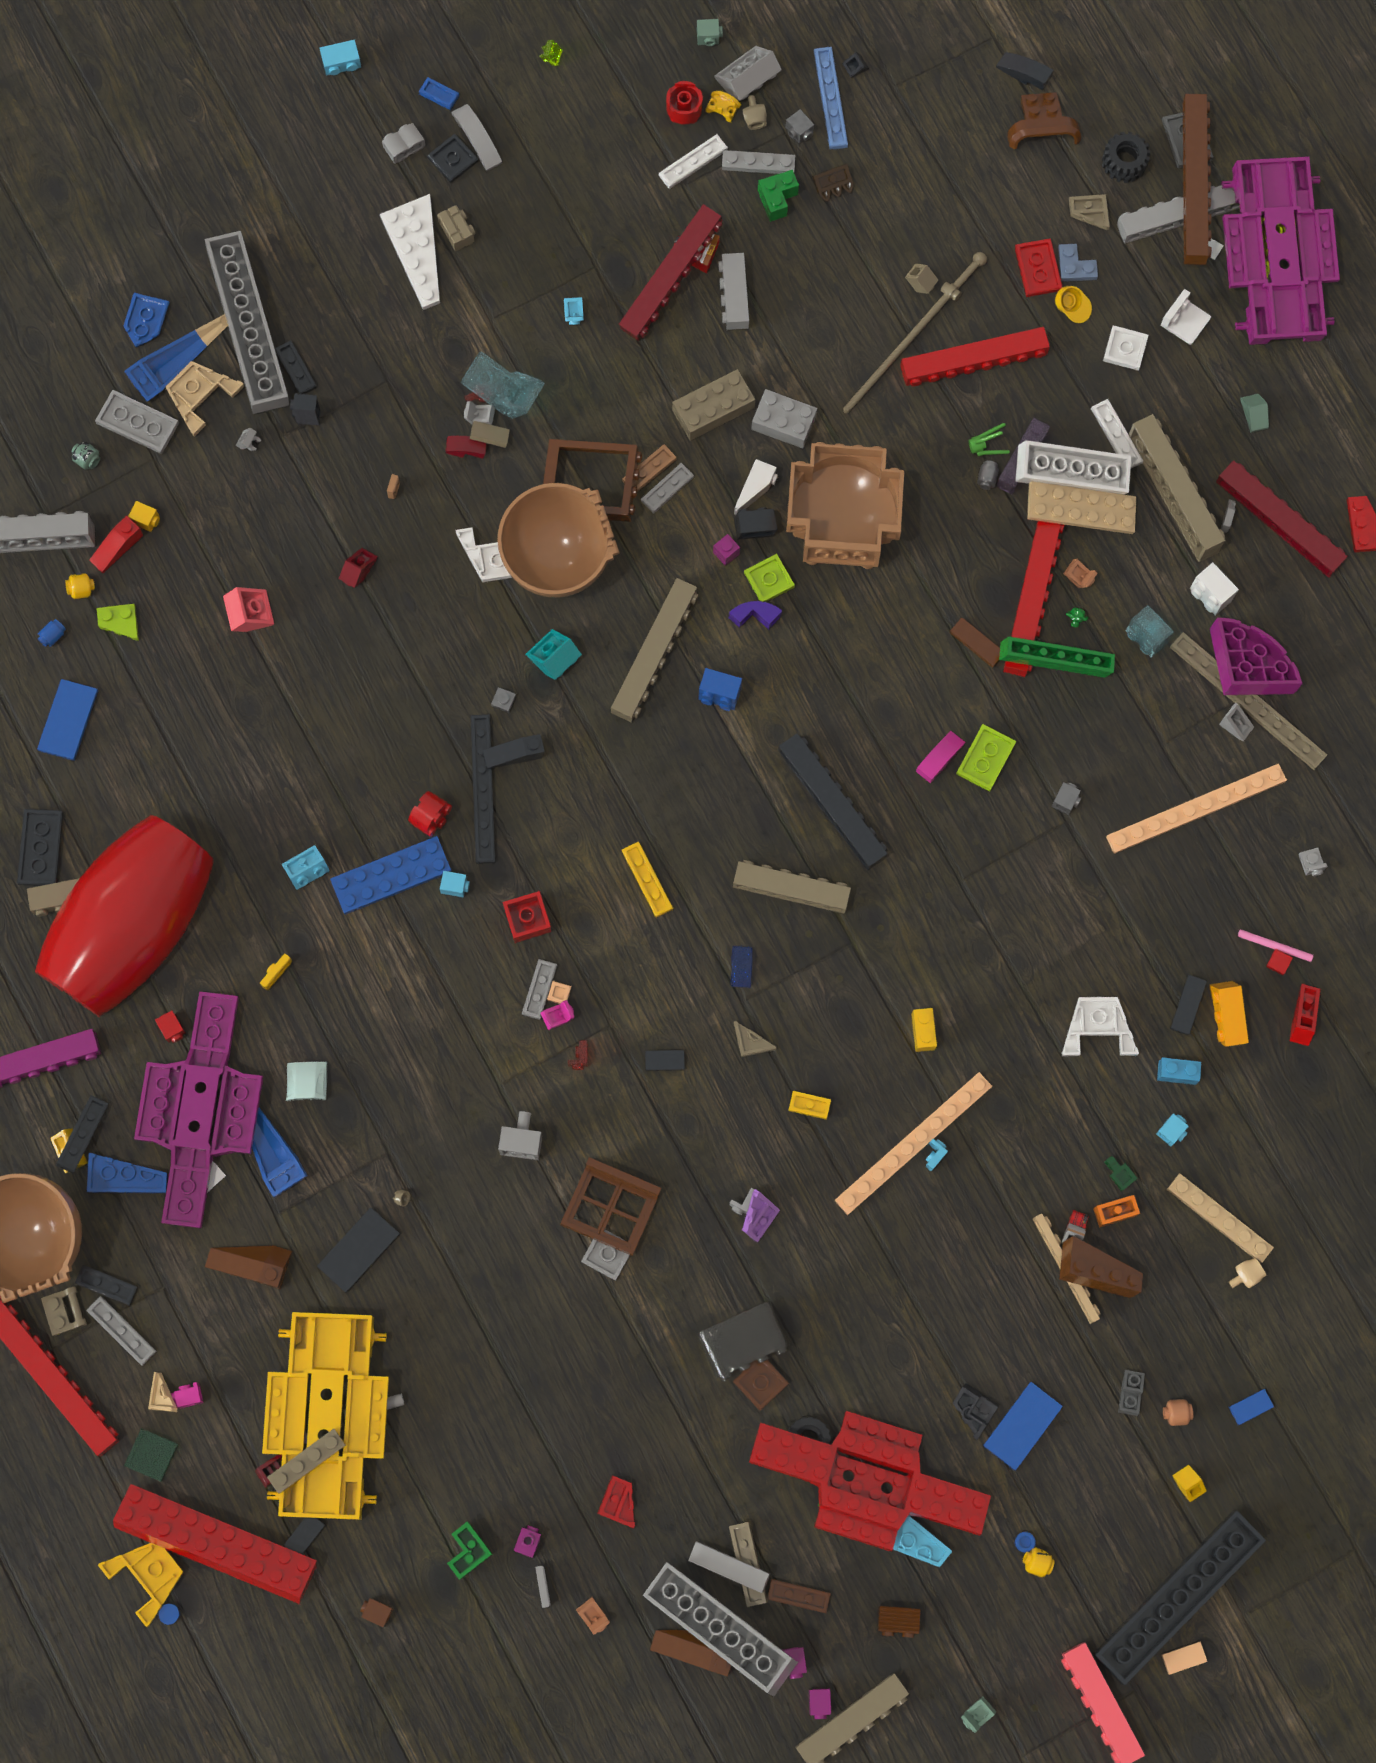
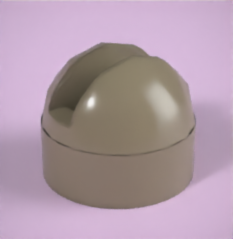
(402, 1197)

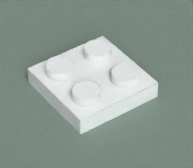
(1125, 348)

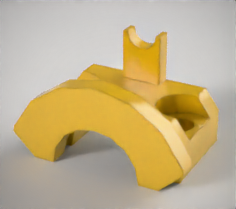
(723, 104)

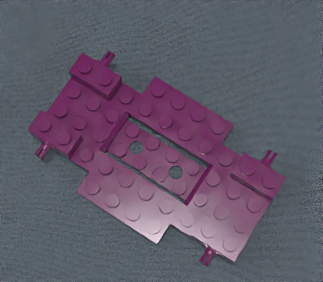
(1290, 303)

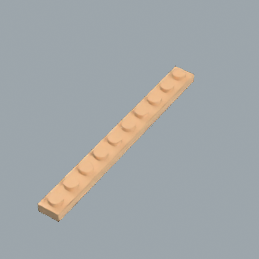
(1196, 808)
(913, 1143)

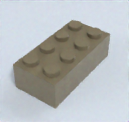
(713, 404)

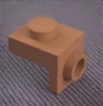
(1080, 574)
(593, 1616)

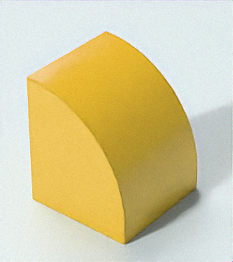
(1189, 1483)

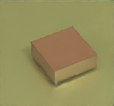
(393, 486)

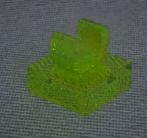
(551, 53)

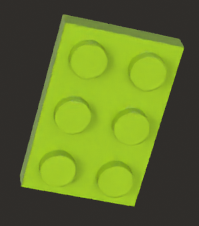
(986, 757)

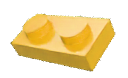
(809, 1105)

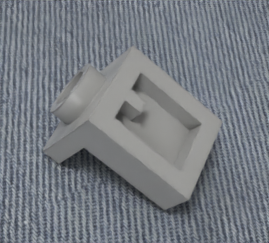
(1312, 862)

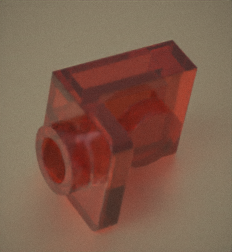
(581, 1053)

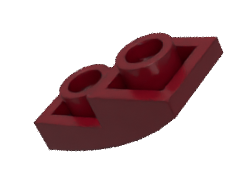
(464, 445)

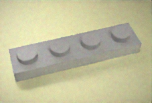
(757, 162)

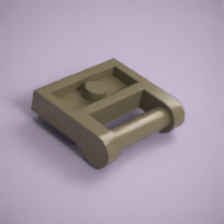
(57, 1312)

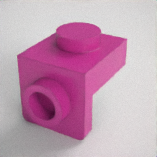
(558, 1015)

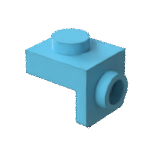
(573, 310)

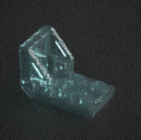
(506, 391)

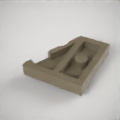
(1090, 209)

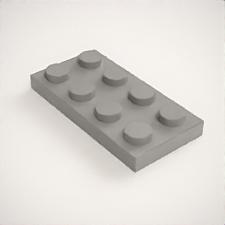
(137, 421)

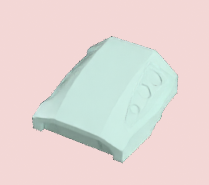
(306, 1080)

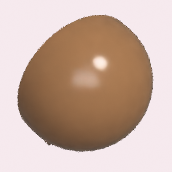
(556, 539)
(36, 1235)

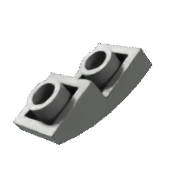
(1131, 1392)

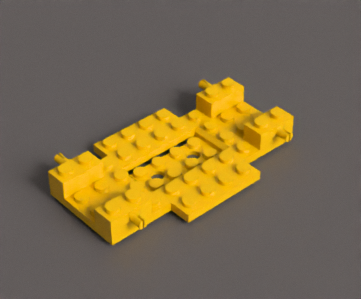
(328, 1350)

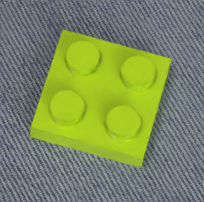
(769, 578)

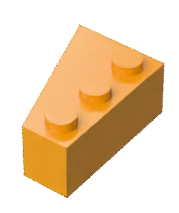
(1229, 1013)

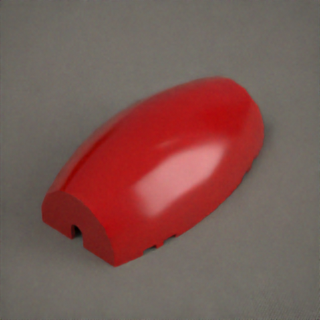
(125, 915)

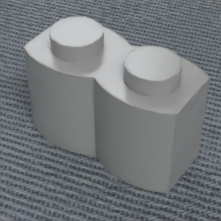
(403, 143)

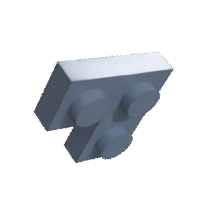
(1071, 268)

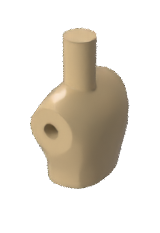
(1249, 1272)

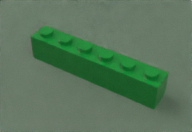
(1057, 657)

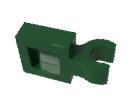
(1121, 1175)

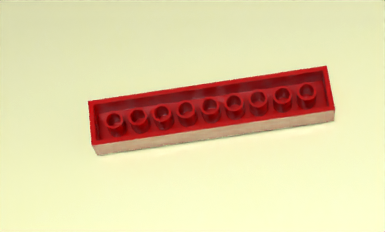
(215, 1543)

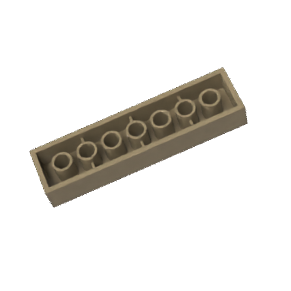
(1176, 488)

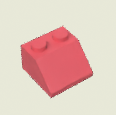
(248, 609)

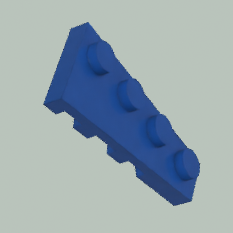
(115, 1176)

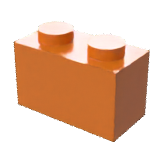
(1116, 1211)

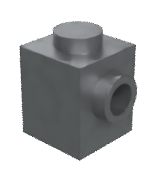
(799, 126)
(1067, 798)

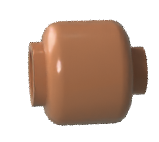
(1178, 1412)

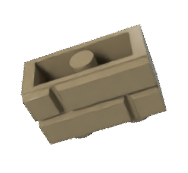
(456, 228)

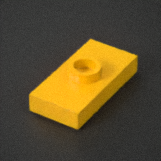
(275, 971)

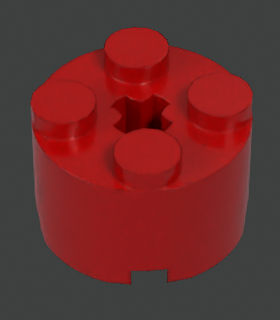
(684, 103)
(429, 813)

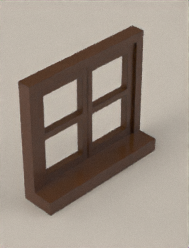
(621, 1181)

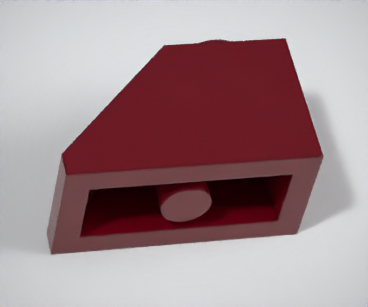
(357, 567)

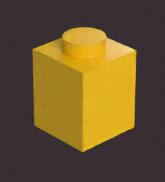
(144, 516)

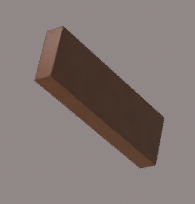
(976, 642)
(798, 1596)

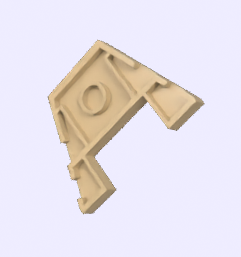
(193, 387)

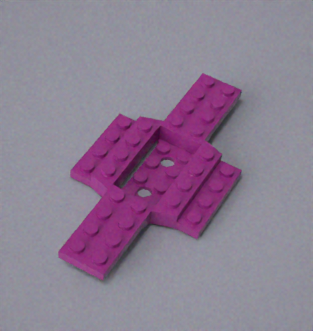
(172, 1103)

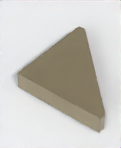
(750, 1042)

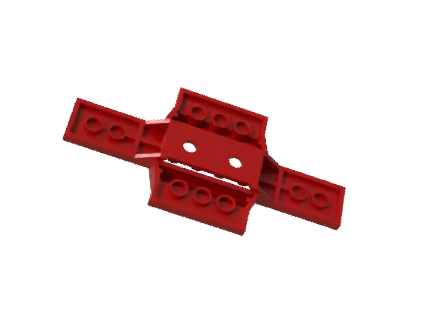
(860, 1506)

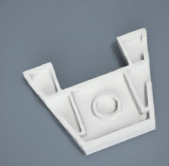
(484, 557)
(1099, 1018)

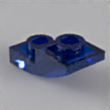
(741, 966)

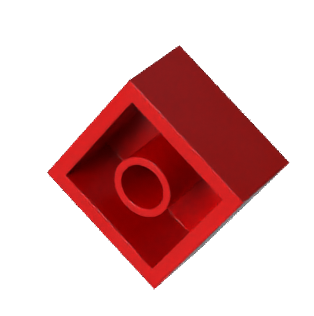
(527, 917)

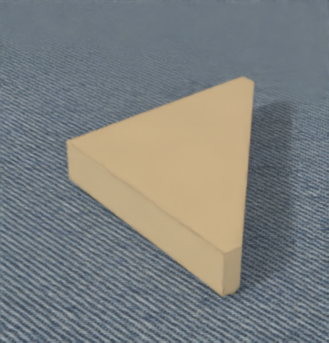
(160, 1395)

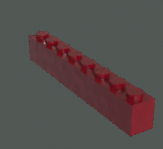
(670, 272)
(1281, 518)

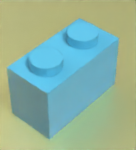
(340, 57)

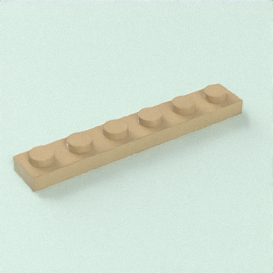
(1220, 1218)
(1053, 1243)

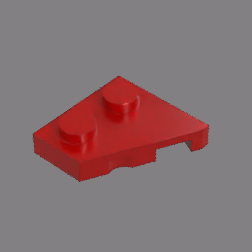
(618, 1502)

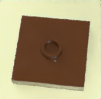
(760, 1383)

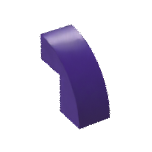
(762, 611)

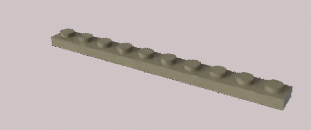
(1251, 704)

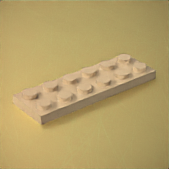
(1081, 507)

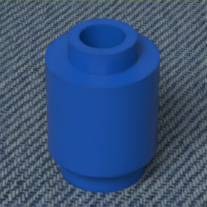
(51, 633)

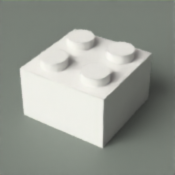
(1213, 589)

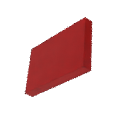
(1038, 267)

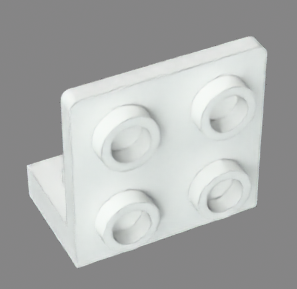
(1185, 319)

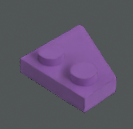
(759, 1216)

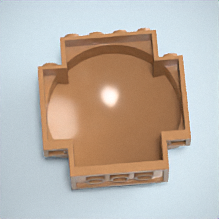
(845, 504)

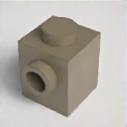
(921, 278)

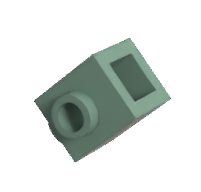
(708, 32)

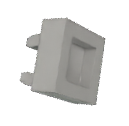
(246, 439)

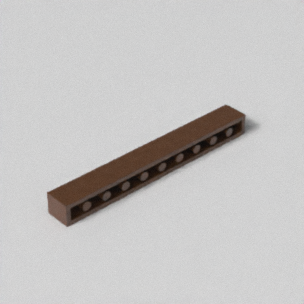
(1196, 179)

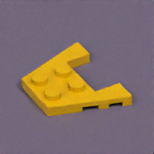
(154, 1571)

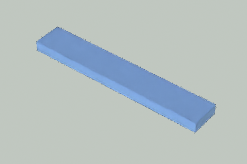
(830, 98)

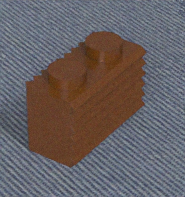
(898, 1620)

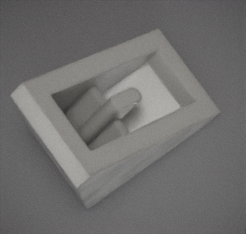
(1237, 723)

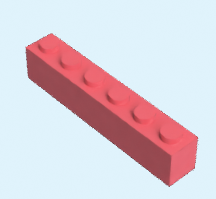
(1102, 1704)

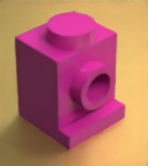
(188, 1395)

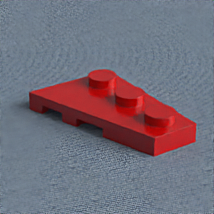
(1362, 523)

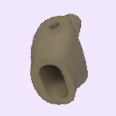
(755, 114)

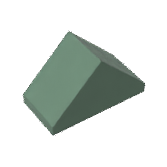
(1256, 412)

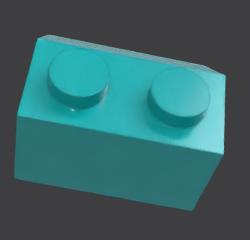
(554, 654)

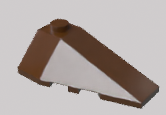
(255, 1263)
(689, 1649)

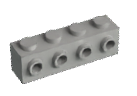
(735, 291)

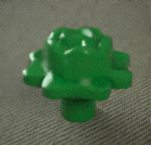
(1077, 615)

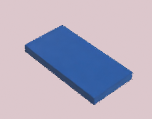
(67, 719)
(1022, 1426)

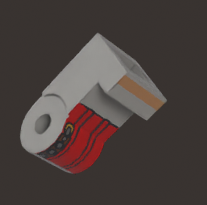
(1076, 1225)

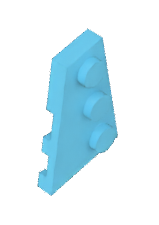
(920, 1544)

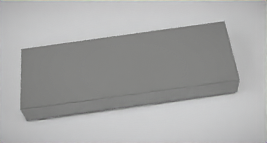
(667, 488)
(539, 989)

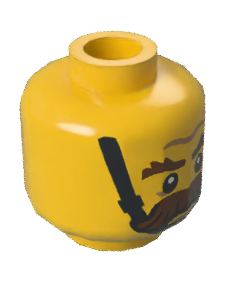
(1038, 1562)

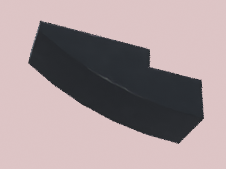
(1025, 70)

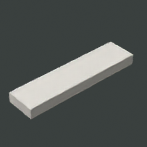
(692, 161)
(1116, 432)

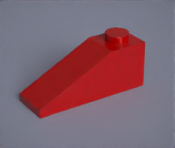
(117, 542)
(1305, 1015)

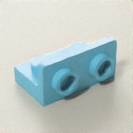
(305, 867)

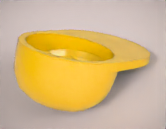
(1073, 303)

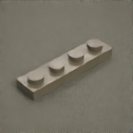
(306, 1461)
(745, 1551)

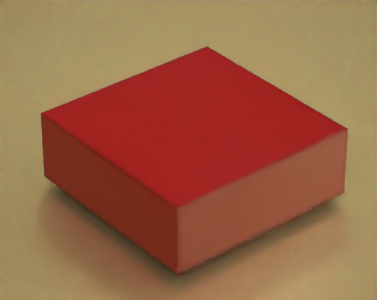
(1279, 962)

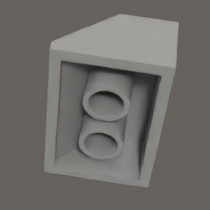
(748, 72)

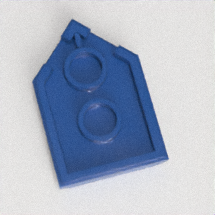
(145, 318)

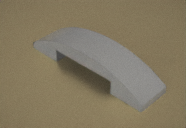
(477, 136)

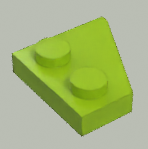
(119, 619)

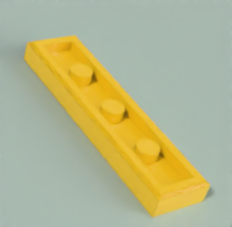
(647, 879)

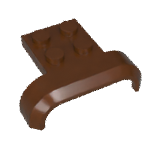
(1042, 118)

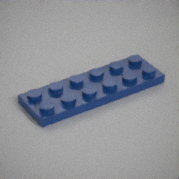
(390, 875)

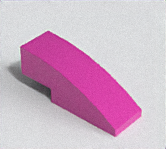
(940, 756)

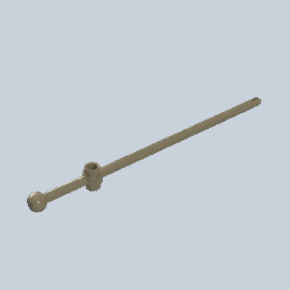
(950, 292)

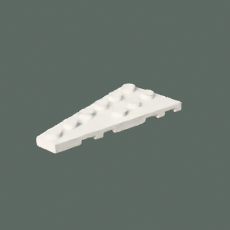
(413, 239)

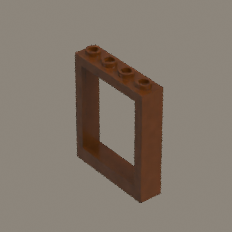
(632, 473)

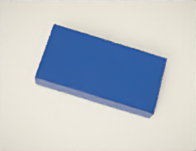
(438, 93)
(1251, 1407)

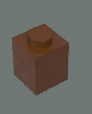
(376, 1612)

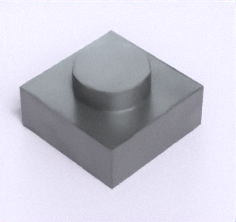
(503, 700)

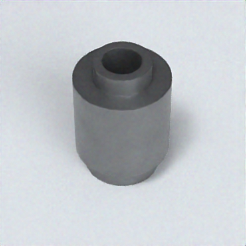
(988, 475)

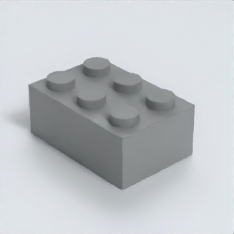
(784, 418)

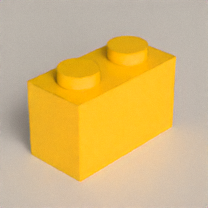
(924, 1030)

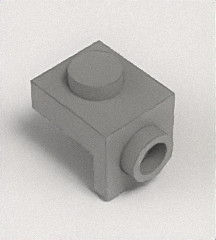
(479, 413)
(740, 1209)

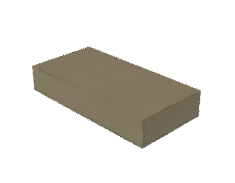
(489, 434)

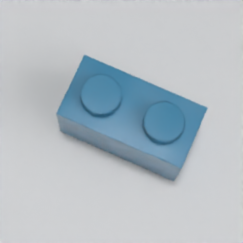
(1179, 1071)

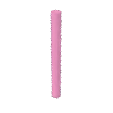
(1275, 945)

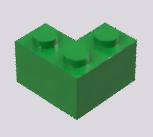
(774, 192)
(473, 1551)

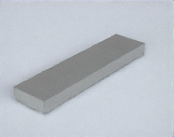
(121, 1331)
(729, 1567)

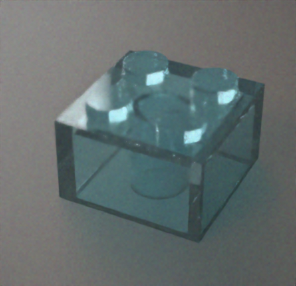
(1149, 631)

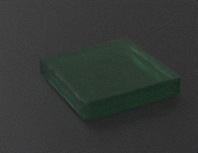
(151, 1455)

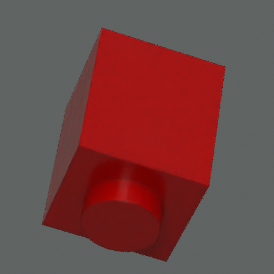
(170, 1027)

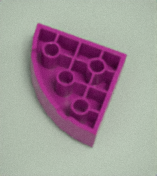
(1251, 660)

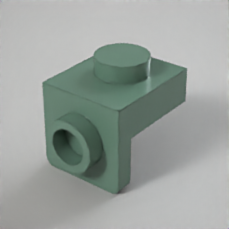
(978, 1714)

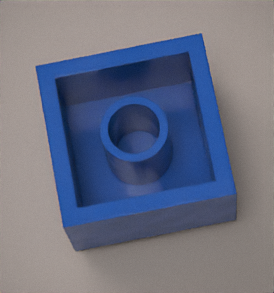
(719, 689)

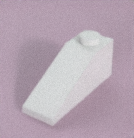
(757, 484)

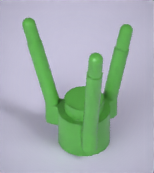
(978, 443)

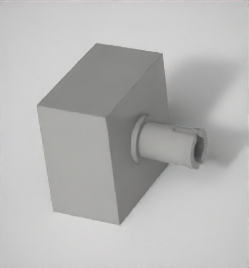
(520, 1141)

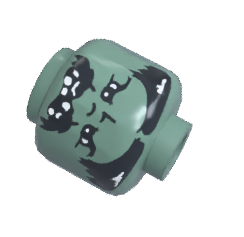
(85, 455)

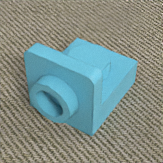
(934, 1158)

